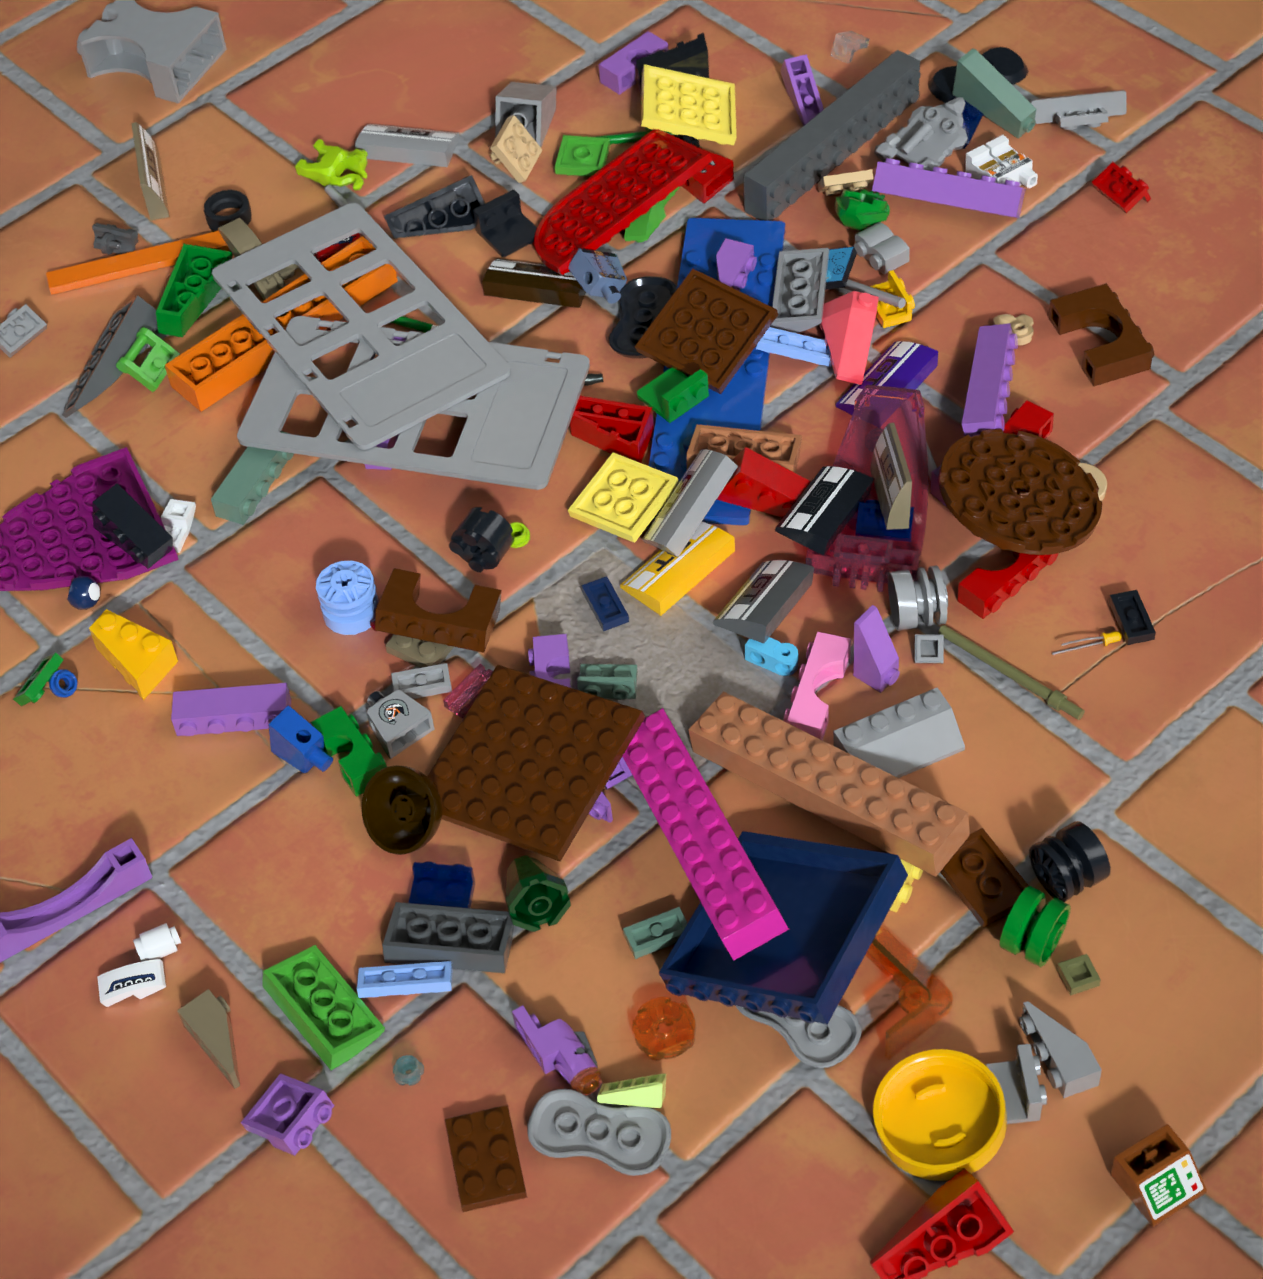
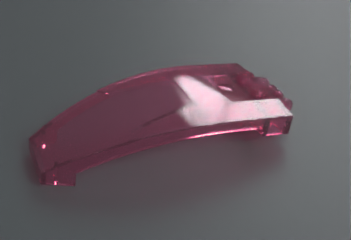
(869, 557)

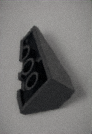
(439, 212)

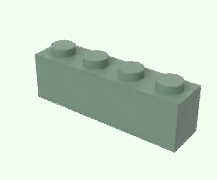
(248, 483)

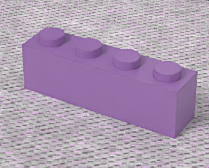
(228, 708)

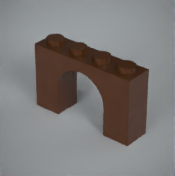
(1102, 309)
(463, 629)

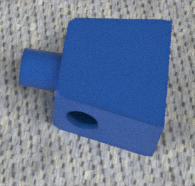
(298, 742)

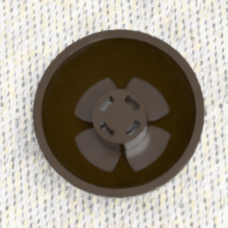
(401, 809)

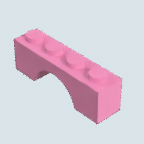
(826, 661)

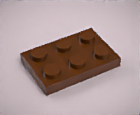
(984, 878)
(485, 1158)

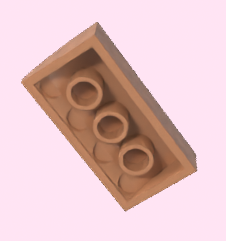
(777, 447)

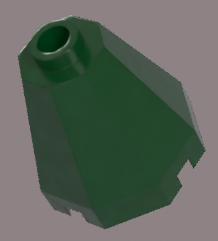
(534, 894)

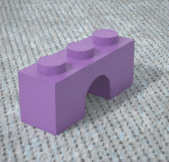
(619, 69)
(550, 658)

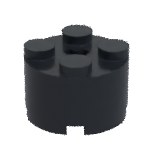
(482, 539)

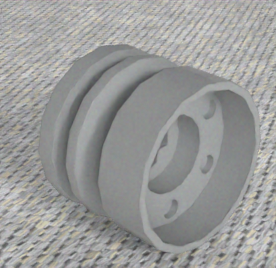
(921, 597)

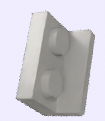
(19, 329)

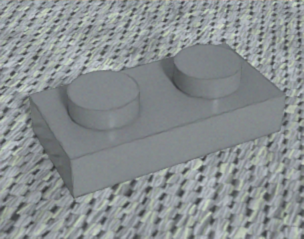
(423, 681)

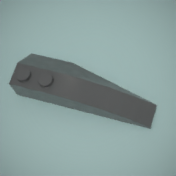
(110, 347)

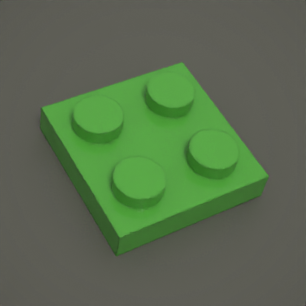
(582, 155)

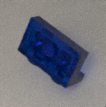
(871, 523)
(442, 885)

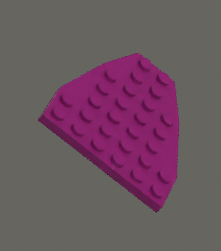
(53, 535)

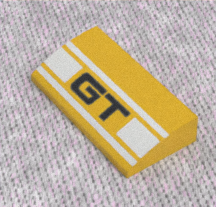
(668, 577)

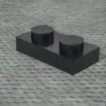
(1132, 617)

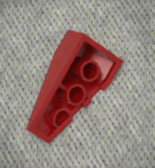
(947, 1228)

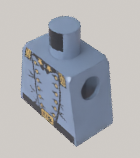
(599, 273)

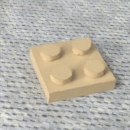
(853, 181)

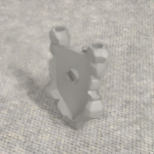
(929, 135)

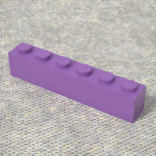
(949, 189)
(990, 379)

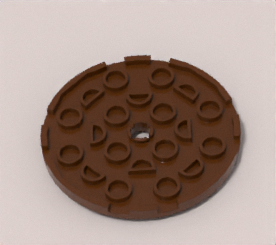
(981, 484)

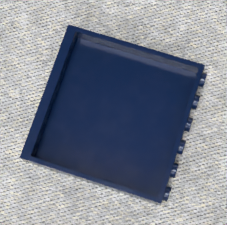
(833, 911)

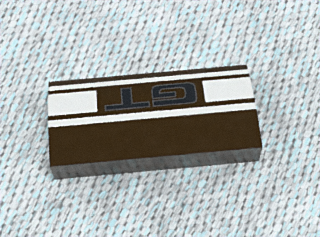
(531, 283)

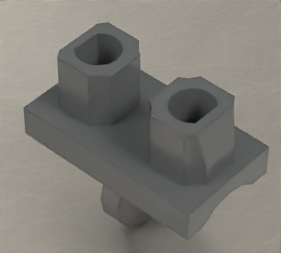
(114, 239)

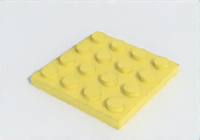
(688, 105)

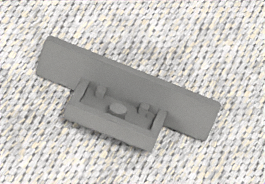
(1080, 109)

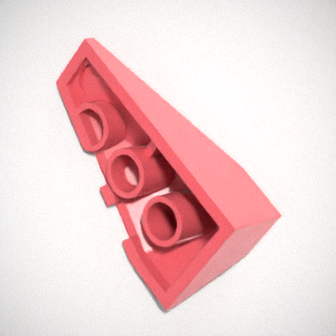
(848, 333)

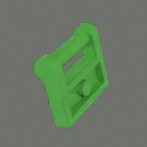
(152, 368)

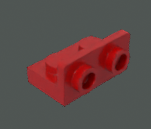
(1120, 187)

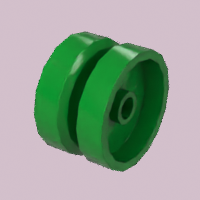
(1035, 926)

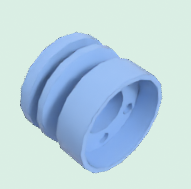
(347, 597)

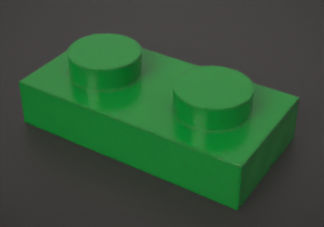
(32, 689)

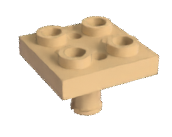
(510, 150)

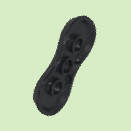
(1003, 59)
(641, 303)

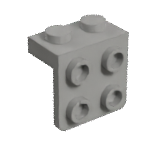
(1021, 1086)

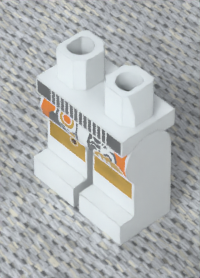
(1001, 162)

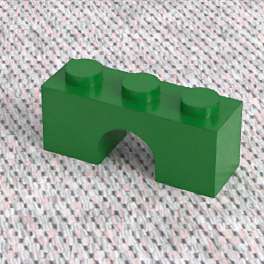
(342, 735)

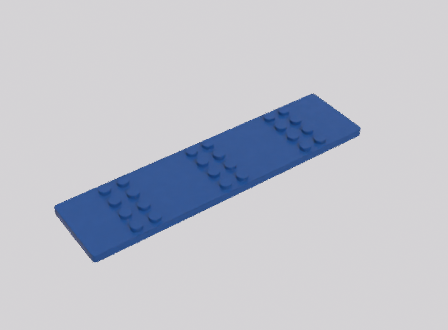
(744, 397)

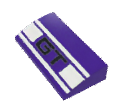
(899, 367)

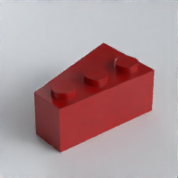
(613, 426)
(762, 485)

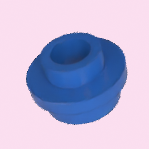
(70, 683)

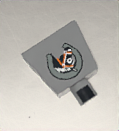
(397, 721)

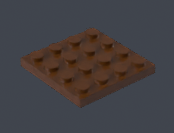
(706, 329)

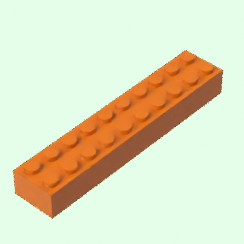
(240, 352)

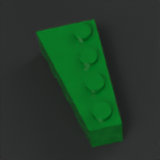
(189, 289)

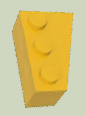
(134, 651)

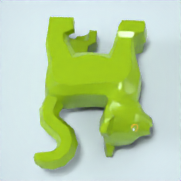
(332, 163)

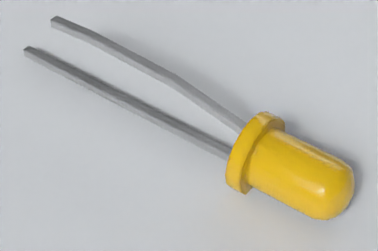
(1105, 639)

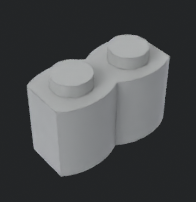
(881, 248)

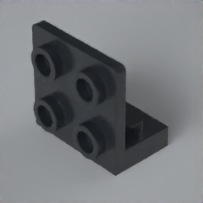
(504, 224)

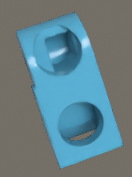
(773, 656)

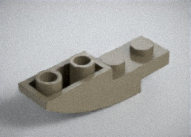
(241, 240)

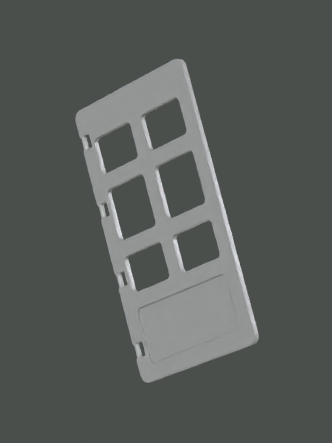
(405, 380)
(509, 428)

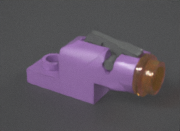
(560, 1049)

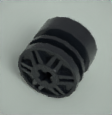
(1069, 861)

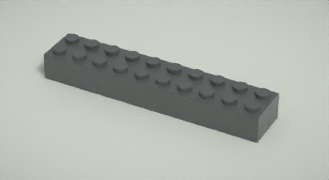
(831, 136)

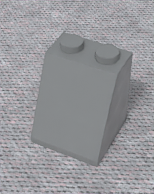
(532, 106)

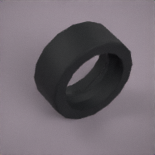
(223, 200)

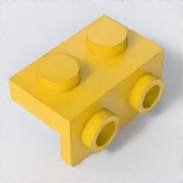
(888, 314)

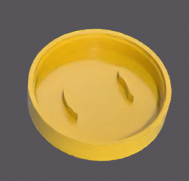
(940, 1114)

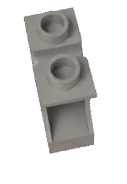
(164, 48)

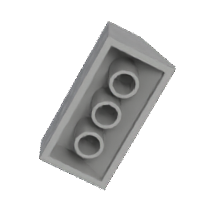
(904, 735)

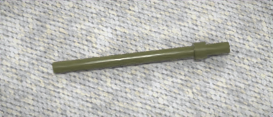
(1055, 698)

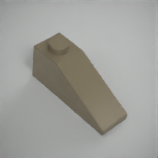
(211, 1028)

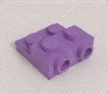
(289, 1114)

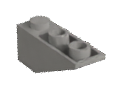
(1067, 1056)

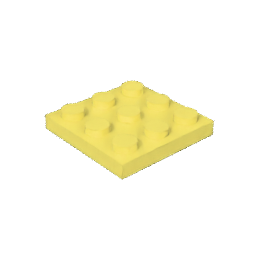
(623, 497)

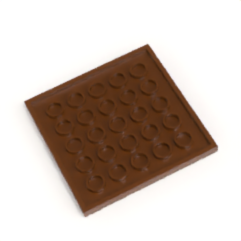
(531, 760)

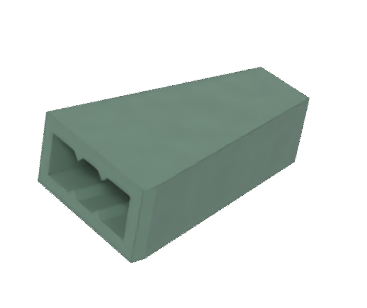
(993, 94)

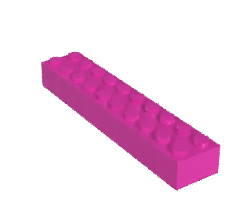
(702, 838)

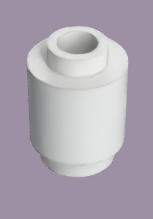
(157, 942)

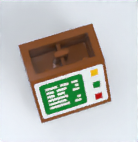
(1158, 1175)

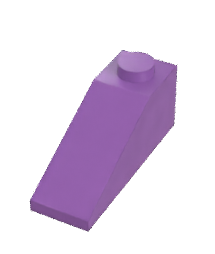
(801, 87)
(874, 652)

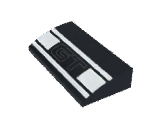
(825, 507)

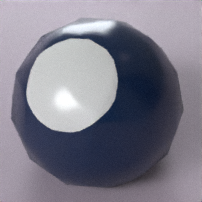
(83, 593)

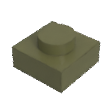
(1078, 974)

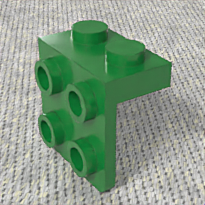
(674, 393)

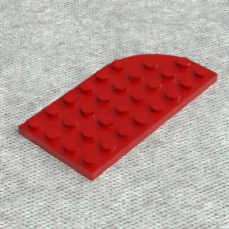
(616, 197)

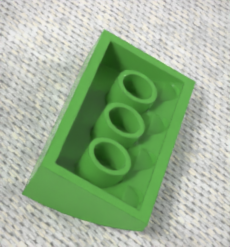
(322, 1006)

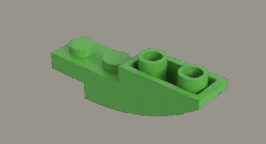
(646, 224)

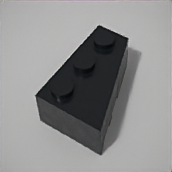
(685, 58)
(130, 527)

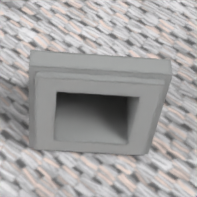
(929, 648)

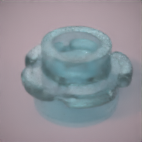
(408, 1063)

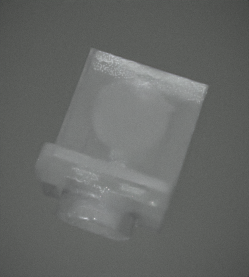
(846, 44)

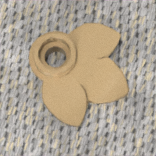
(1020, 325)

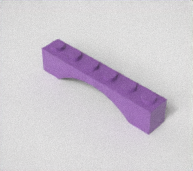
(111, 877)

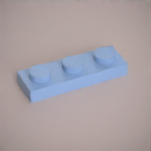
(795, 346)
(404, 979)

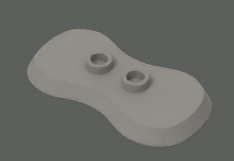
(815, 1042)
(625, 1138)

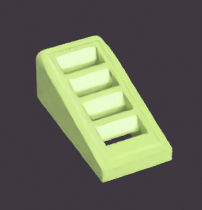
(641, 1091)

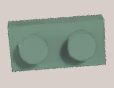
(655, 932)

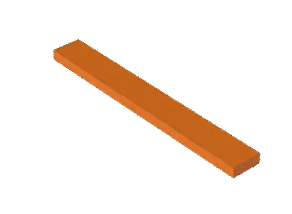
(127, 263)

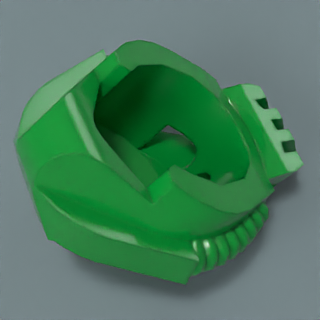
(861, 209)

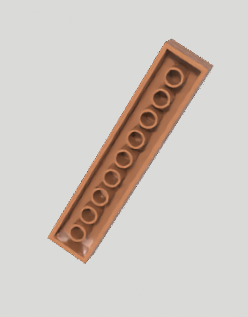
(830, 783)

